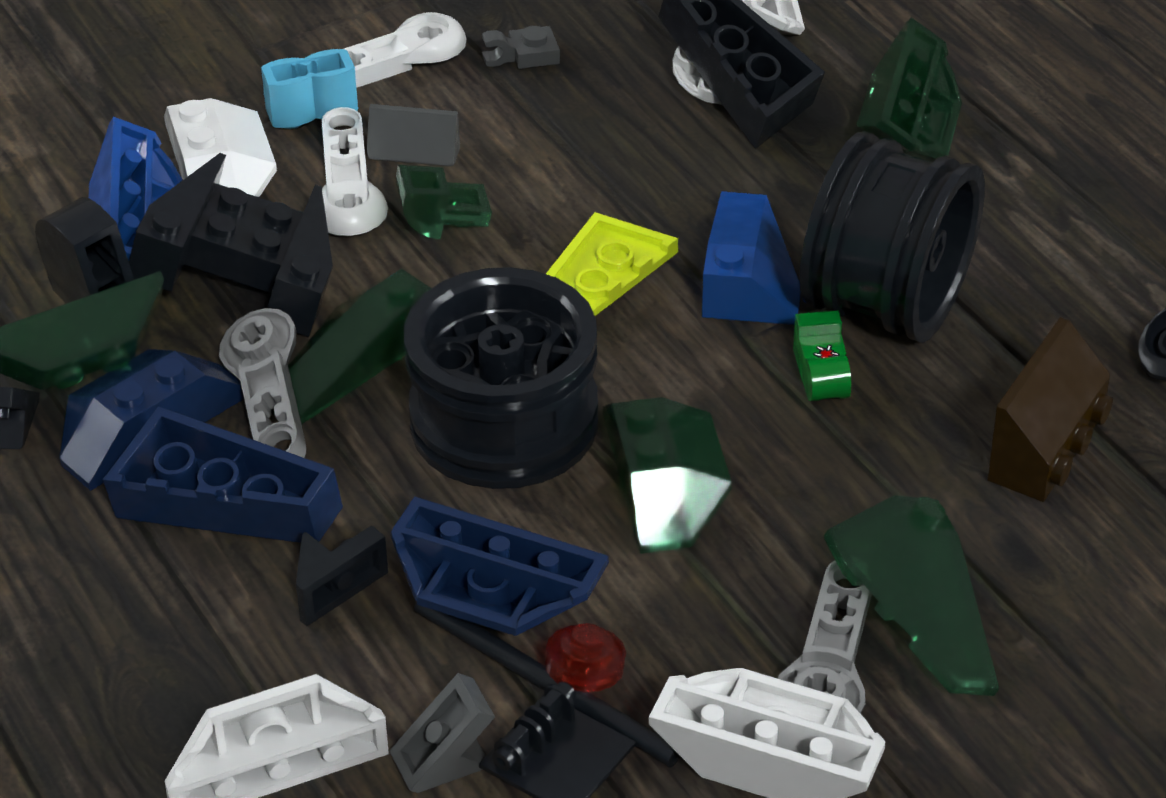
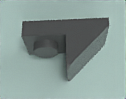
(443, 738)

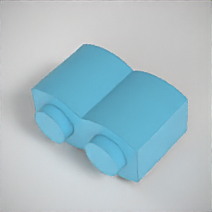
(308, 87)

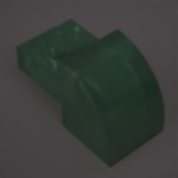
(433, 202)

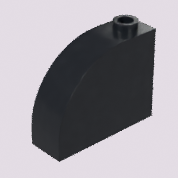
(82, 250)

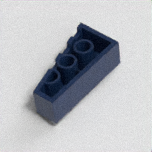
(220, 482)

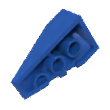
(748, 264)

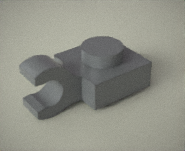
(526, 47)

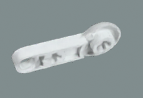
(418, 40)
(349, 198)

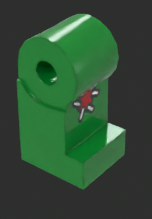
(822, 355)

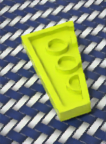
(611, 259)

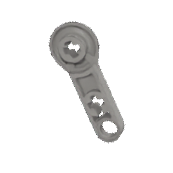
(265, 374)
(833, 644)

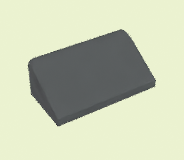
(413, 135)

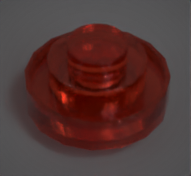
(585, 657)

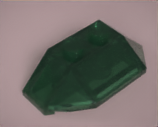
(913, 94)
(80, 335)
(667, 469)

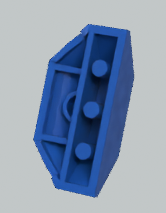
(130, 176)

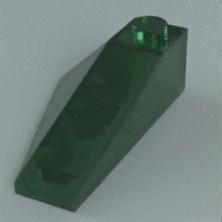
(354, 343)
(920, 577)

